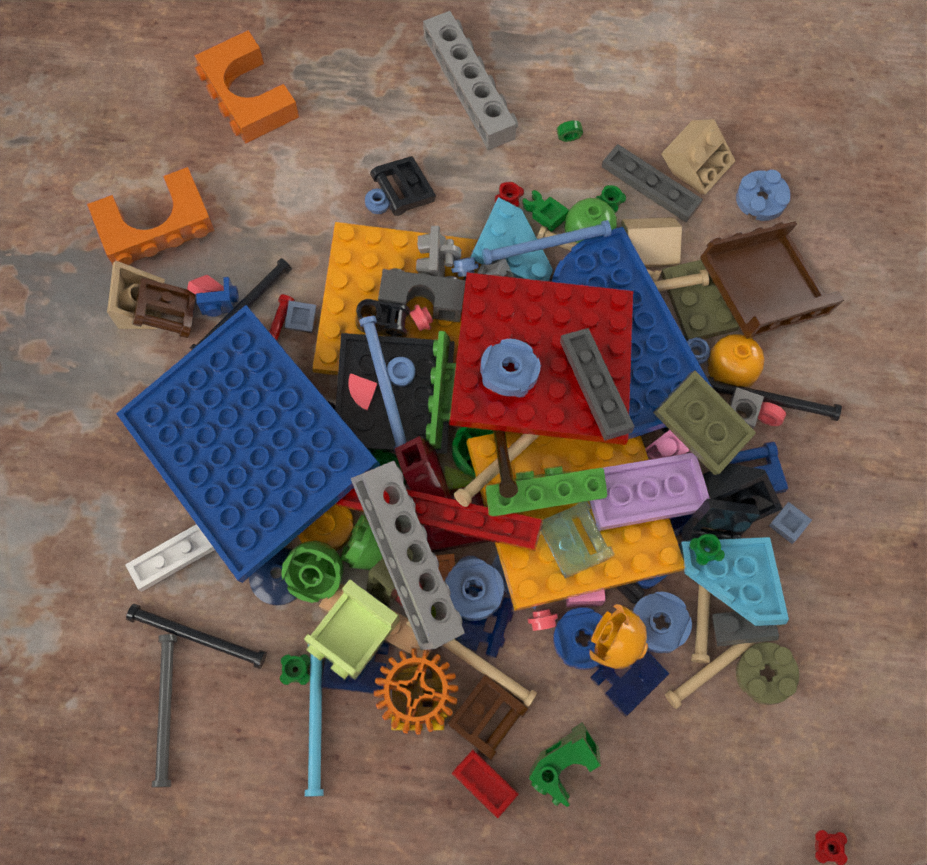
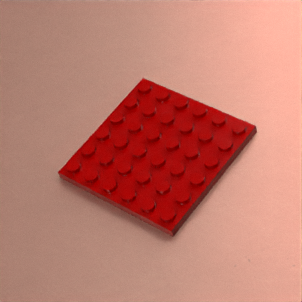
(538, 315)

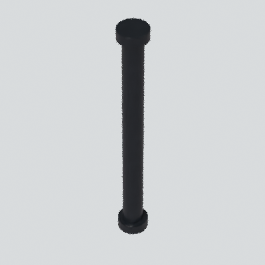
(281, 268)
(785, 401)
(135, 613)

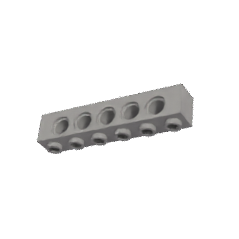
(469, 80)
(404, 573)

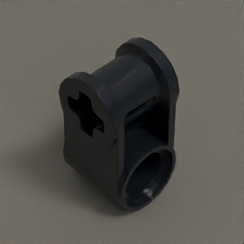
(385, 317)

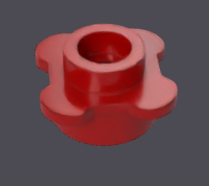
(510, 188)
(822, 843)

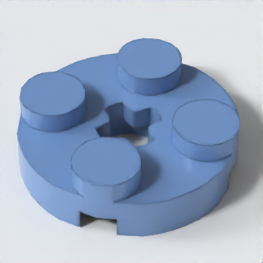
(767, 182)
(510, 383)
(484, 576)
(676, 616)

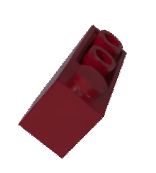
(422, 469)

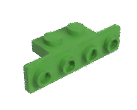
(443, 379)
(548, 490)

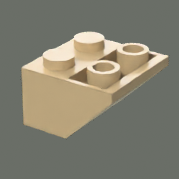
(699, 155)

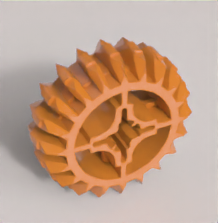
(402, 686)

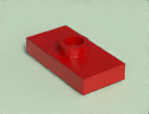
(485, 784)

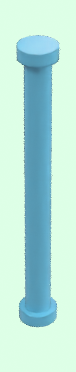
(315, 724)

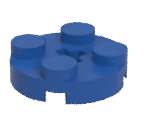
(568, 629)

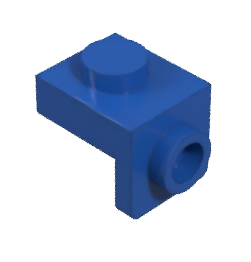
(218, 302)

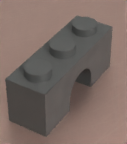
(443, 292)

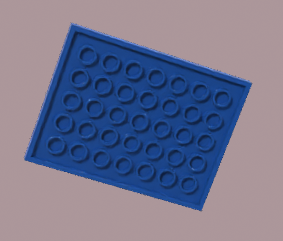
(246, 442)

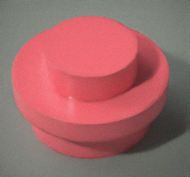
(421, 317)
(542, 619)

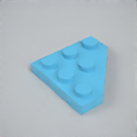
(510, 227)
(743, 579)

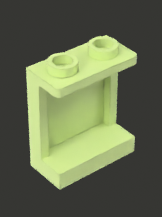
(352, 631)

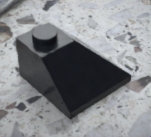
(744, 486)

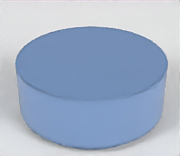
(401, 371)

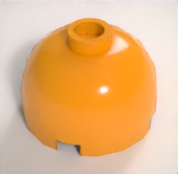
(736, 360)
(619, 639)

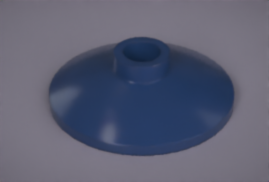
(270, 589)

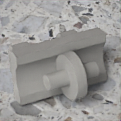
(441, 252)

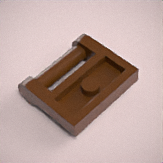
(167, 300)
(479, 710)

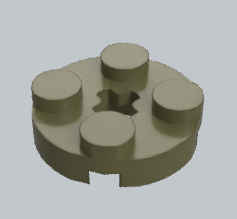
(756, 686)

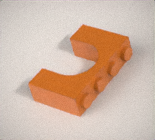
(251, 115)
(128, 244)

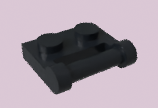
(410, 182)
(721, 515)

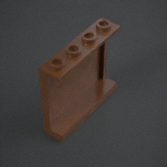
(766, 280)

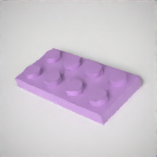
(650, 491)

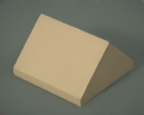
(655, 240)
(123, 295)

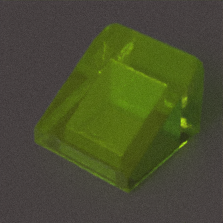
(455, 478)

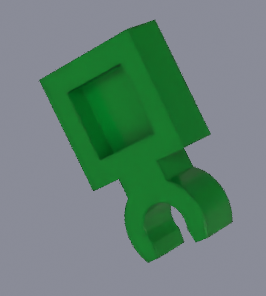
(548, 212)

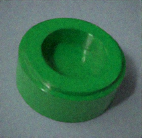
(570, 131)

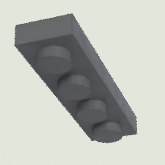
(652, 183)
(596, 384)

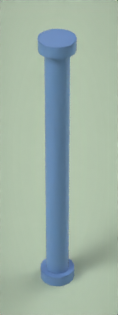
(547, 242)
(383, 379)

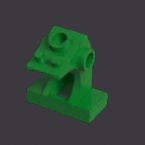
(572, 749)

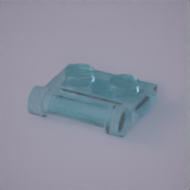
(567, 543)

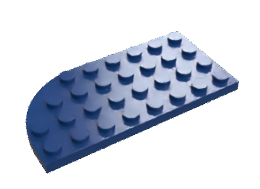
(658, 347)

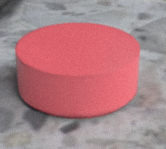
(771, 414)

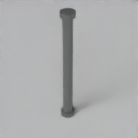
(164, 711)

